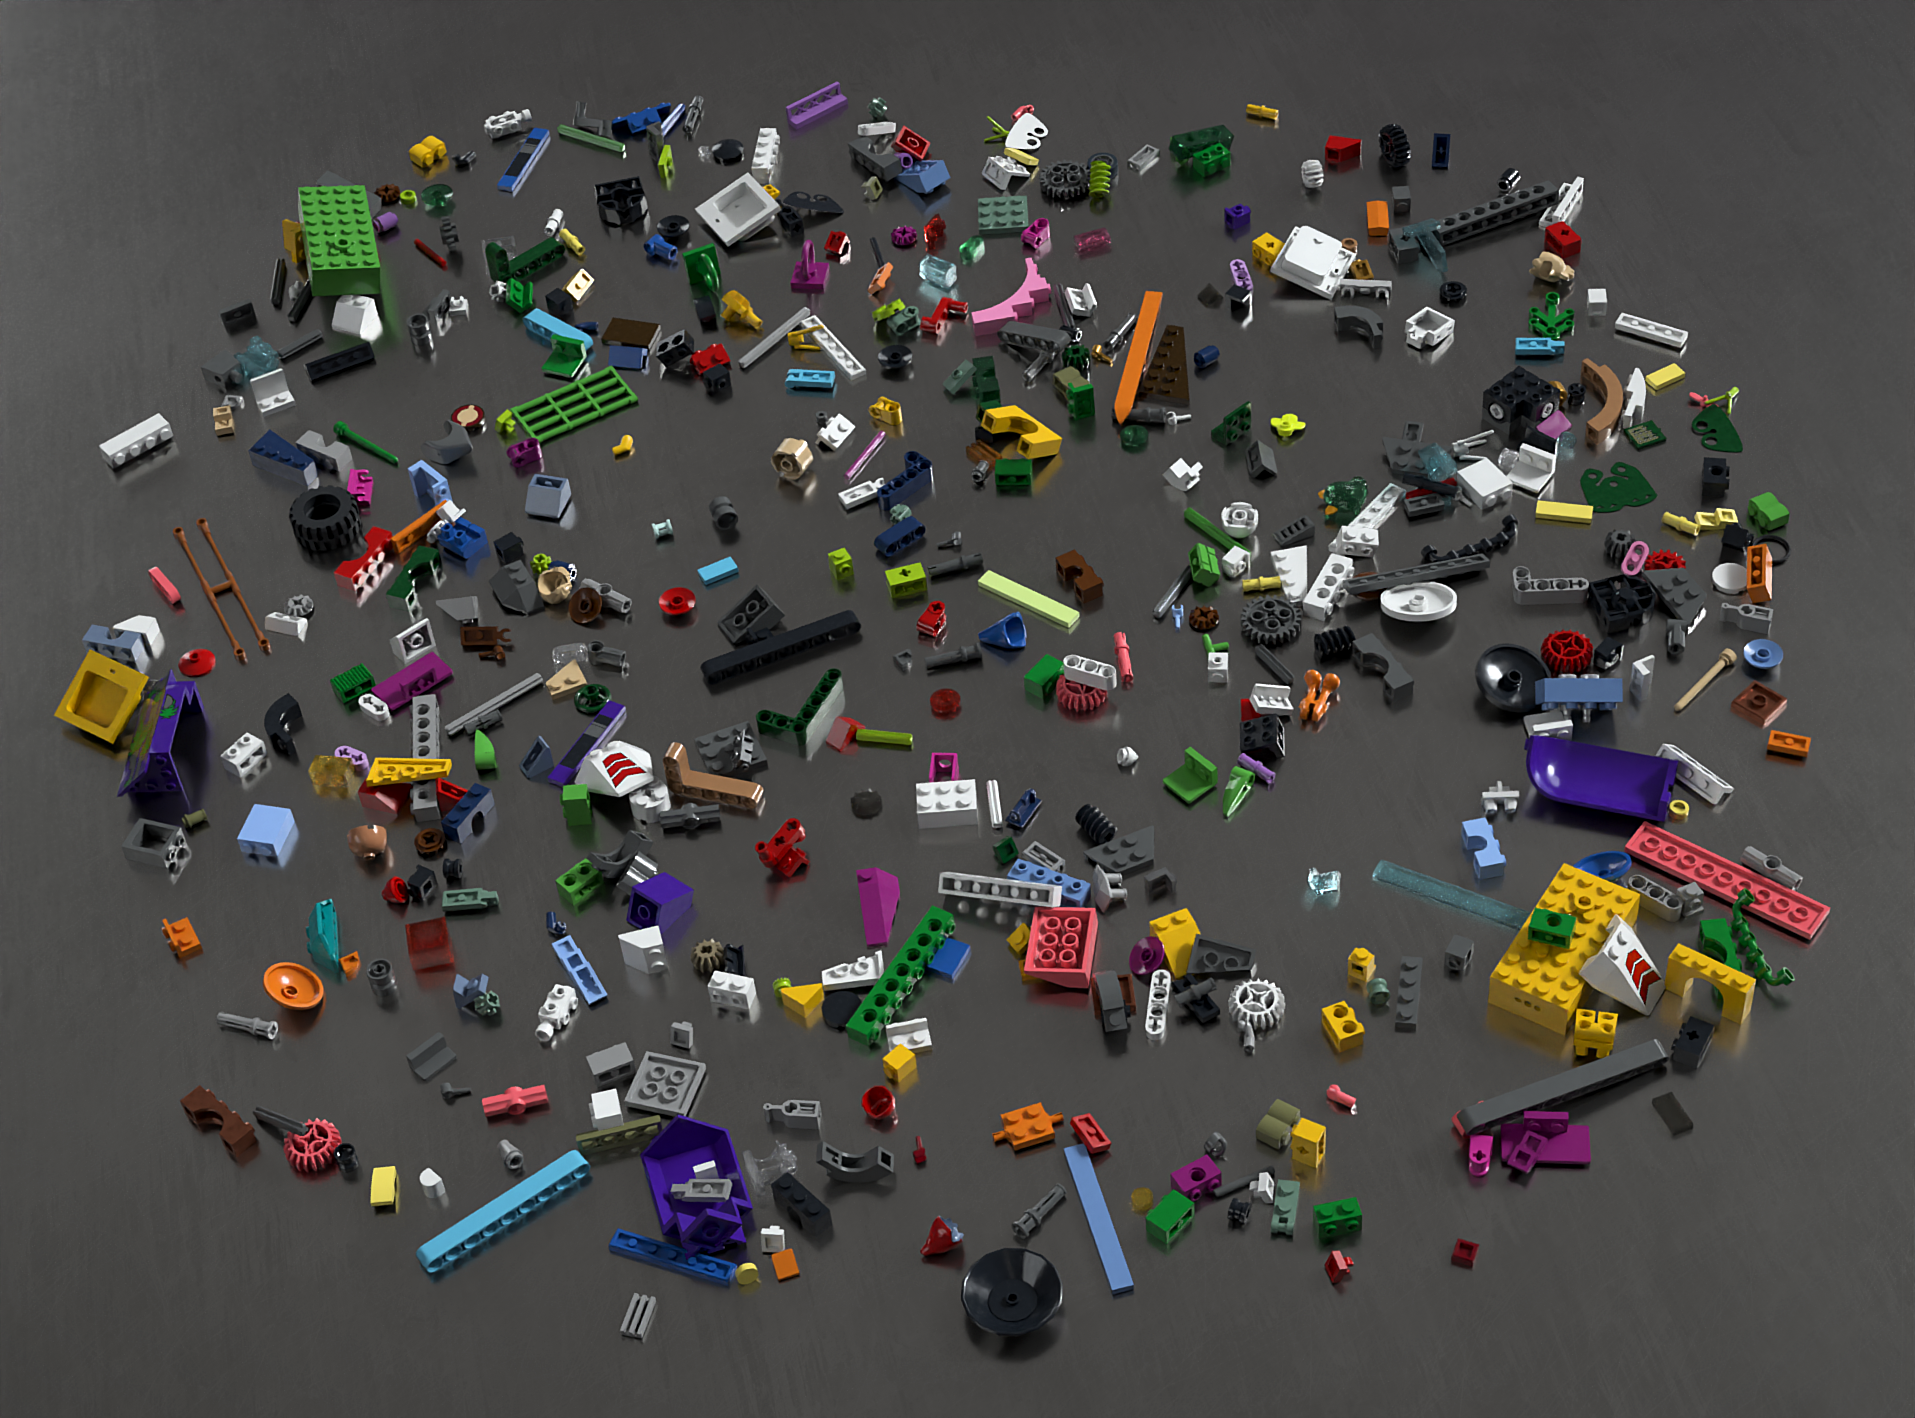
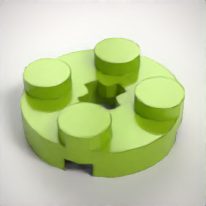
(883, 311)

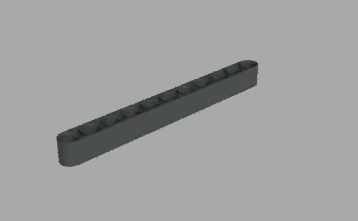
(1562, 1087)

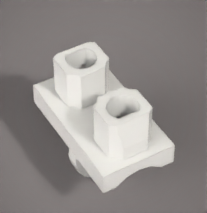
(1500, 795)

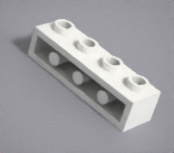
(765, 155)
(136, 440)

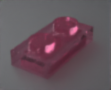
(1092, 239)

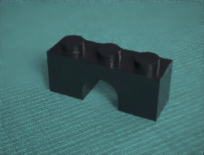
(812, 1212)

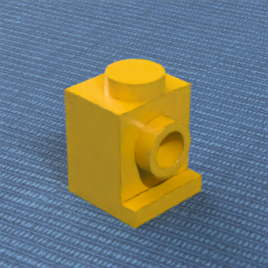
(1364, 959)

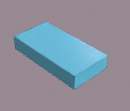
(718, 570)

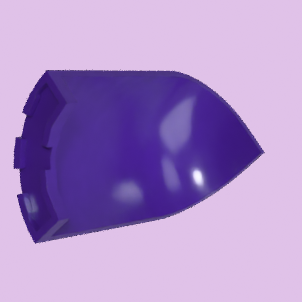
(1600, 777)

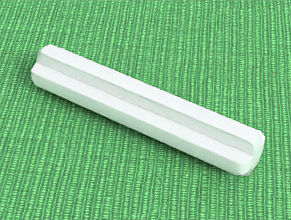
(994, 804)

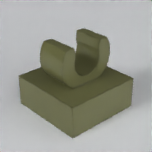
(872, 188)

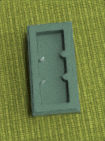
(959, 376)

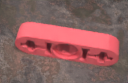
(164, 585)

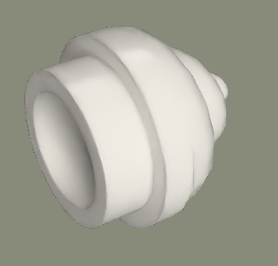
(1126, 756)

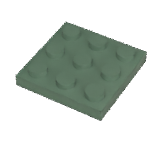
(1002, 215)

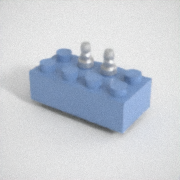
(1582, 691)

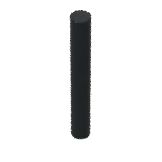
(877, 253)

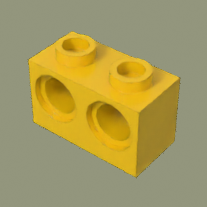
(1342, 1026)

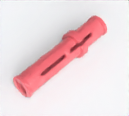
(1122, 651)

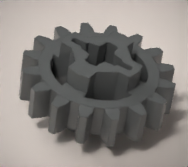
(449, 233)

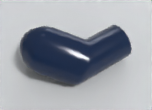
(553, 926)

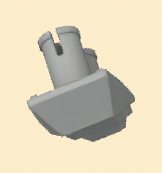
(1102, 889)

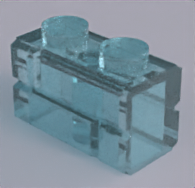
(937, 271)

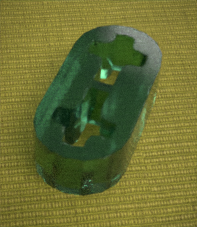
(971, 247)

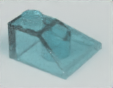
(1437, 462)

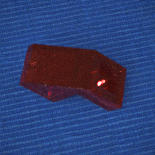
(934, 230)

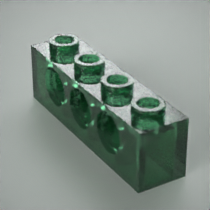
(1192, 142)

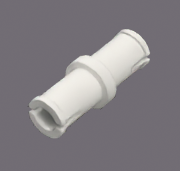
(553, 222)

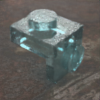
(1324, 882)

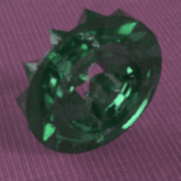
(1128, 432)

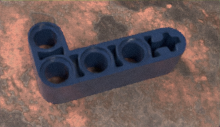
(916, 475)

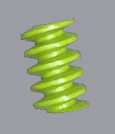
(1099, 179)

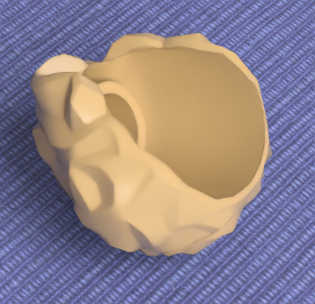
(554, 585)

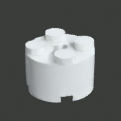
(650, 801)

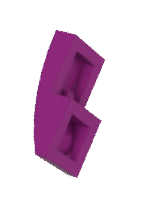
(1528, 1151)

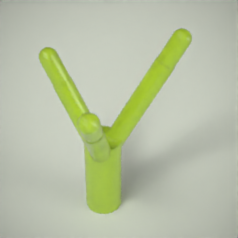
(1004, 133)
(1729, 395)

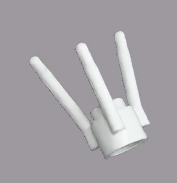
(1460, 447)

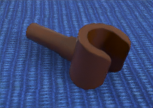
(497, 652)

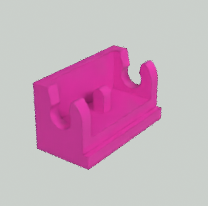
(360, 486)

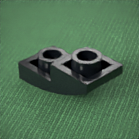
(705, 308)

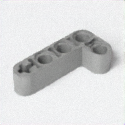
(1547, 591)

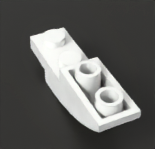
(1635, 398)

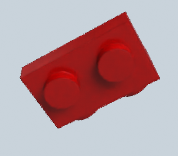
(709, 358)
(791, 860)

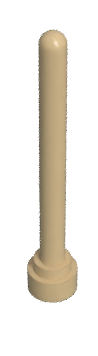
(1726, 658)

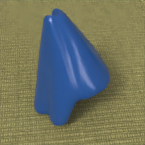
(1006, 633)

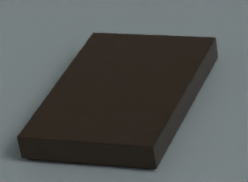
(630, 333)

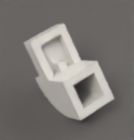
(1183, 476)

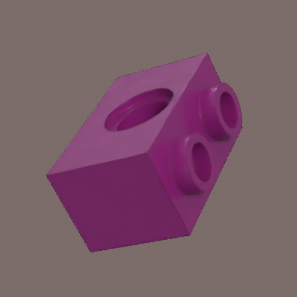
(1196, 1178)

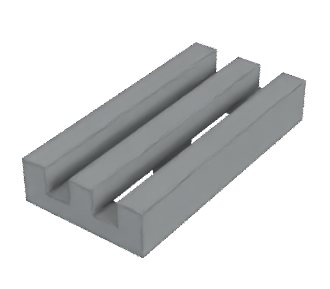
(1145, 157)
(1041, 859)
(632, 1307)

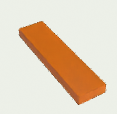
(416, 529)

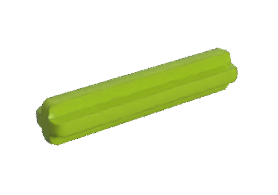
(884, 736)

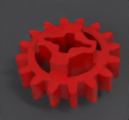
(1664, 560)

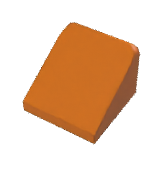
(785, 1264)

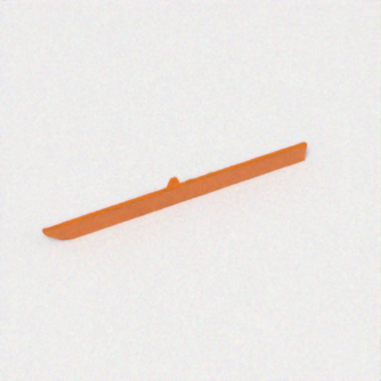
(1137, 354)

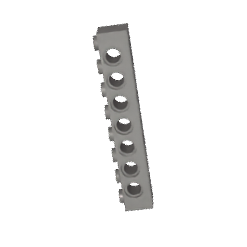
(425, 746)

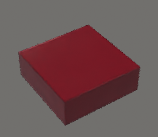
(1465, 1252)

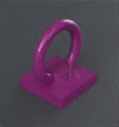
(809, 273)

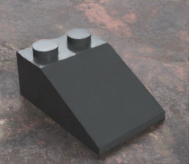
(753, 611)

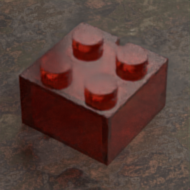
(429, 943)

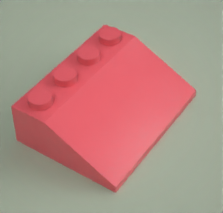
(1062, 945)

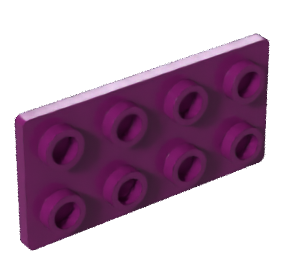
(412, 681)
(1565, 1142)

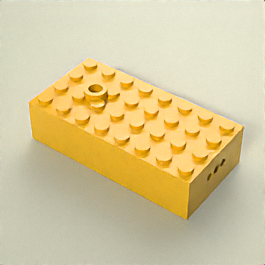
(1544, 979)

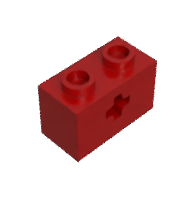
(1563, 239)

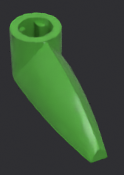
(484, 752)
(1237, 787)

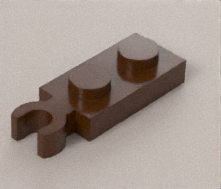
(482, 635)

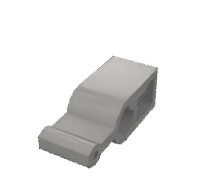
(1748, 617)
(795, 1113)

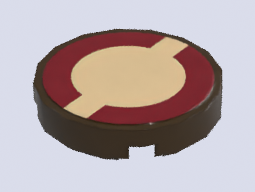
(469, 417)

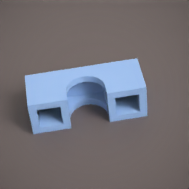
(1479, 835)

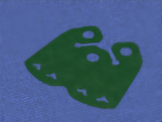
(1623, 494)

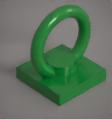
(703, 265)

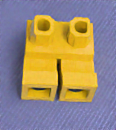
(1592, 1034)

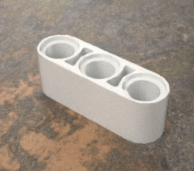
(1089, 672)

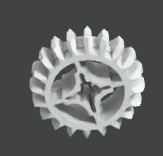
(1259, 997)

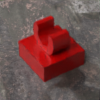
(1337, 1266)

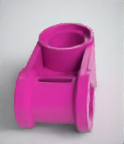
(1036, 233)
(1479, 1154)

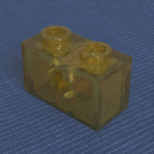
(331, 771)

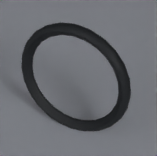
(1777, 538)

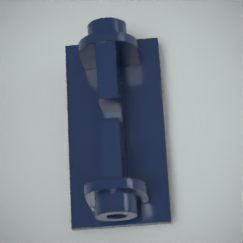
(1024, 808)

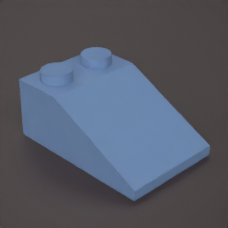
(924, 175)

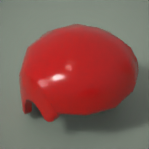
(878, 1102)

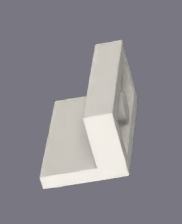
(1641, 677)

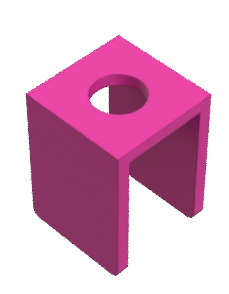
(936, 766)

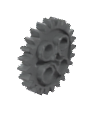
(1052, 178)
(1271, 619)

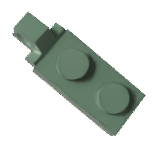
(468, 899)

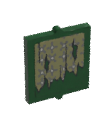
(1645, 434)

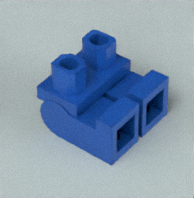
(463, 537)

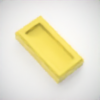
(1021, 156)
(1665, 376)

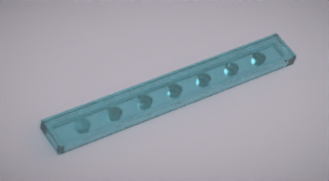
(1451, 895)

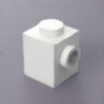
(1218, 667)

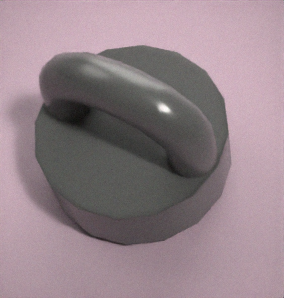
(1214, 1142)

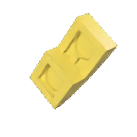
(1715, 520)
(383, 1186)

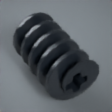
(1333, 639)
(1096, 824)

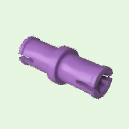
(1256, 767)

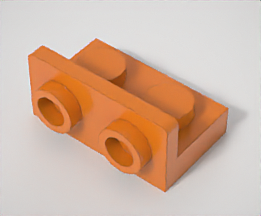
(181, 936)

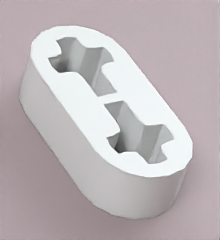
(371, 710)

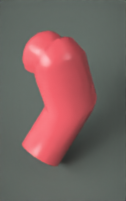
(1021, 111)
(1336, 1095)

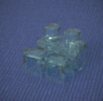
(258, 359)

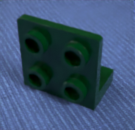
(1234, 425)

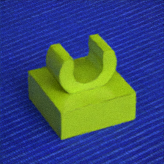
(505, 422)

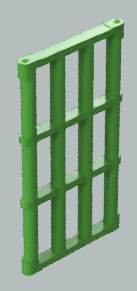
(562, 416)

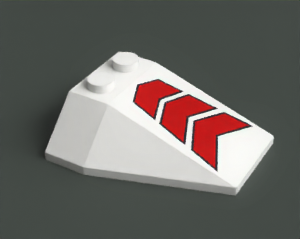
(616, 769)
(1624, 969)

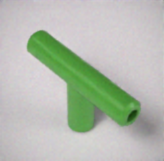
(1215, 647)

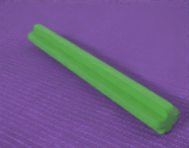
(591, 138)
(1212, 530)

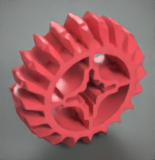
(1072, 695)
(315, 1148)

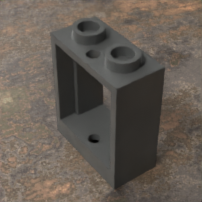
(143, 828)

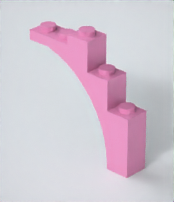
(1019, 305)

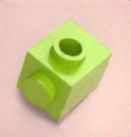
(840, 563)

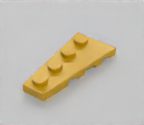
(402, 770)

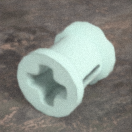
(657, 527)

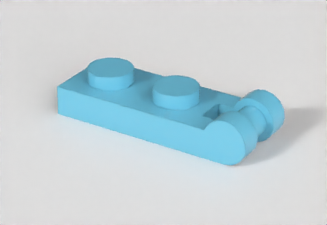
(809, 378)

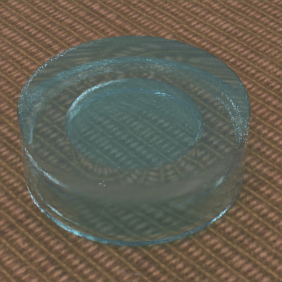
(1567, 440)

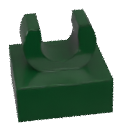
(1005, 849)

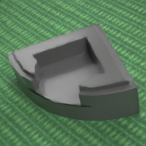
(903, 659)

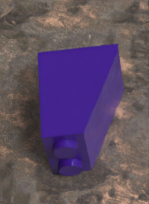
(658, 902)

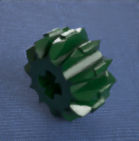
(1076, 356)

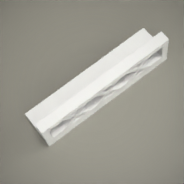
(1566, 204)
(1695, 774)

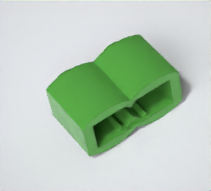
(1768, 511)

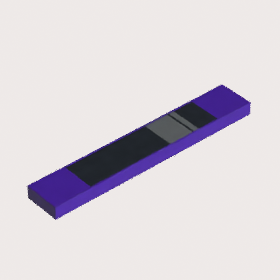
(586, 743)

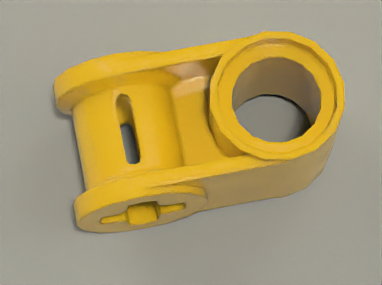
(886, 411)

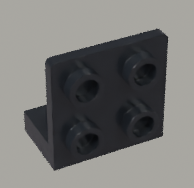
(1263, 733)

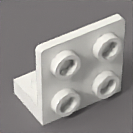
(999, 170)
(272, 392)
(1532, 468)

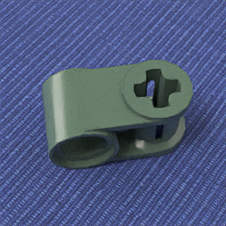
(904, 321)

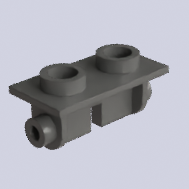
(742, 743)

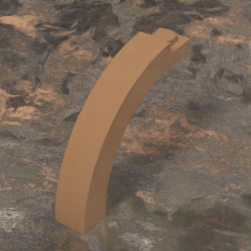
(1607, 382)

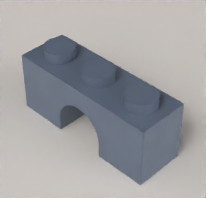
(126, 647)

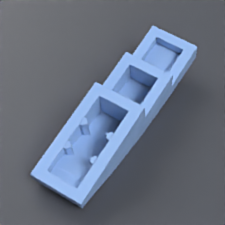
(579, 970)

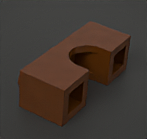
(1086, 583)

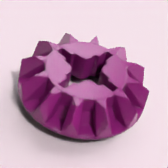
(909, 237)

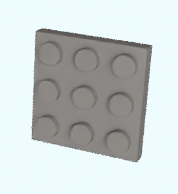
(665, 1084)

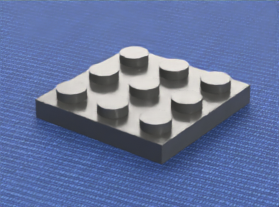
(718, 748)

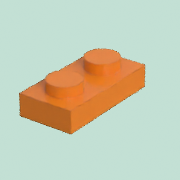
(881, 276)
(1789, 743)

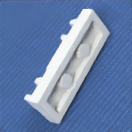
(1365, 287)

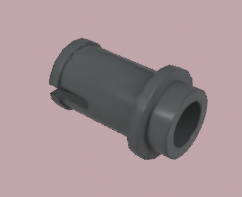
(979, 473)

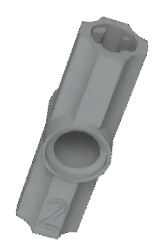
(608, 596)
(1771, 868)

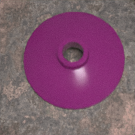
(1146, 955)

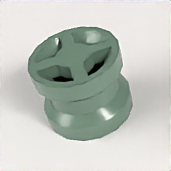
(1378, 991)

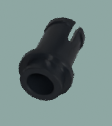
(1075, 334)

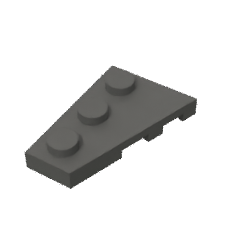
(1216, 955)

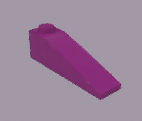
(878, 899)

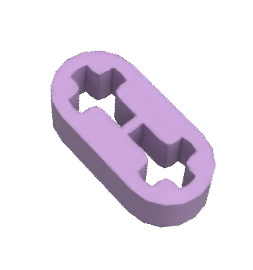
(360, 757)

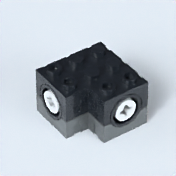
(1519, 401)

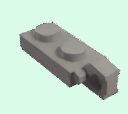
(703, 1190)

